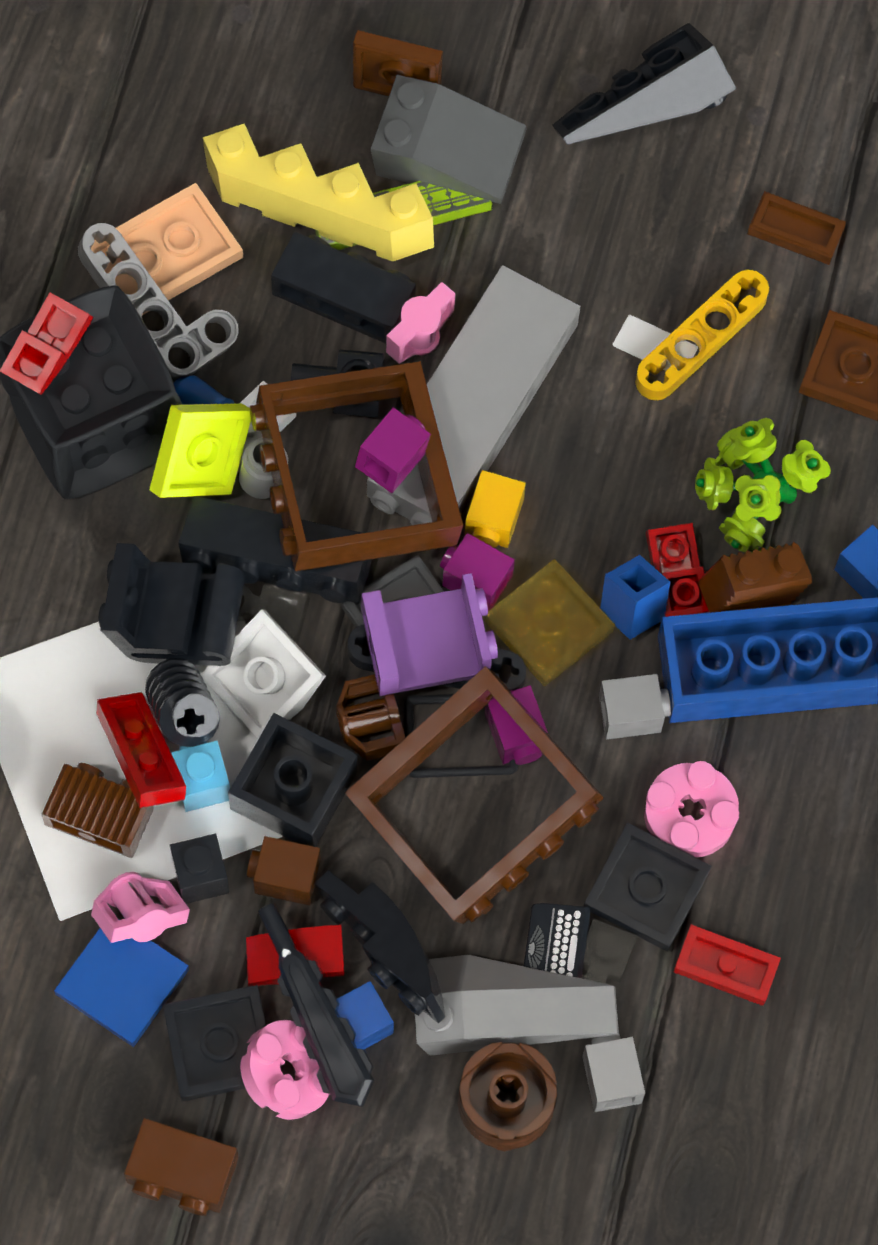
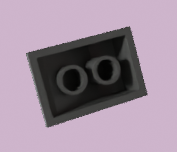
(445, 140)

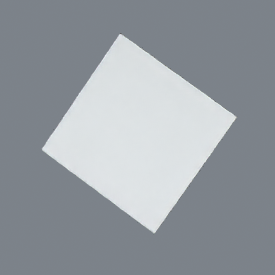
(53, 721)

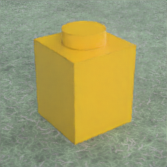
(495, 509)

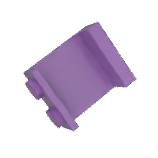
(428, 638)

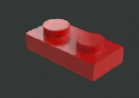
(727, 965)

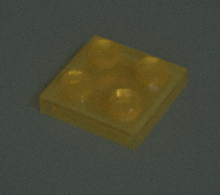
(549, 622)

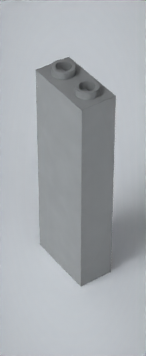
(487, 385)

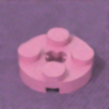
(700, 784)
(264, 1077)

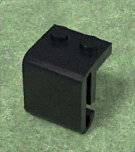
(170, 609)

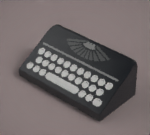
(557, 938)

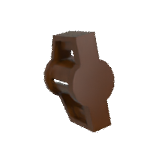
(368, 719)

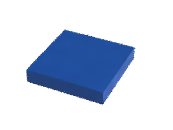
(122, 984)

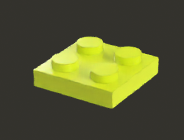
(201, 450)

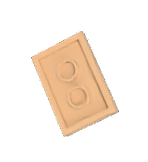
(177, 243)

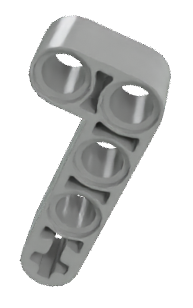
(150, 298)

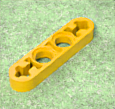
(705, 337)

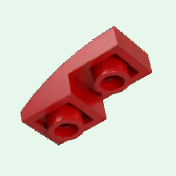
(676, 558)

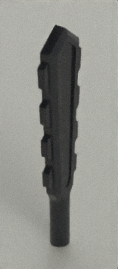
(328, 1038)

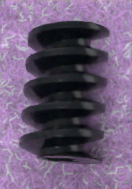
(182, 702)

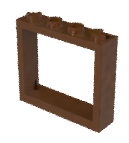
(346, 389)
(422, 743)

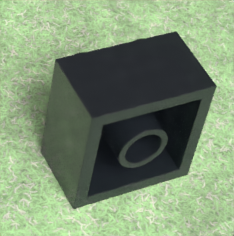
(293, 781)

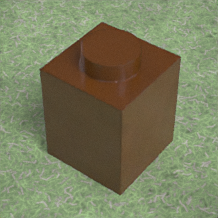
(284, 870)

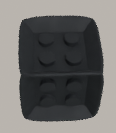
(105, 404)

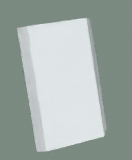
(264, 674)

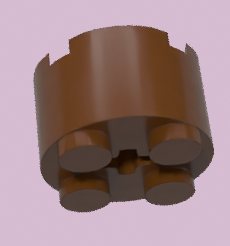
(507, 1067)

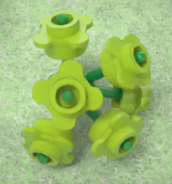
(761, 495)

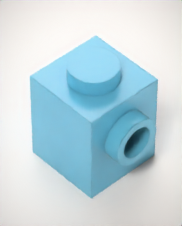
(203, 775)

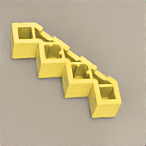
(334, 203)

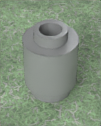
(251, 473)

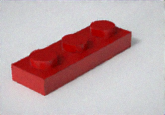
(141, 749)

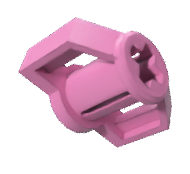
(420, 324)
(142, 916)

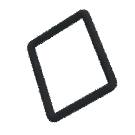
(453, 771)

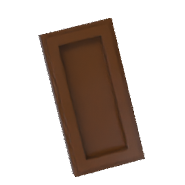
(796, 227)

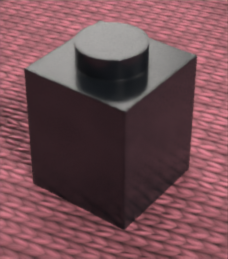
(199, 868)

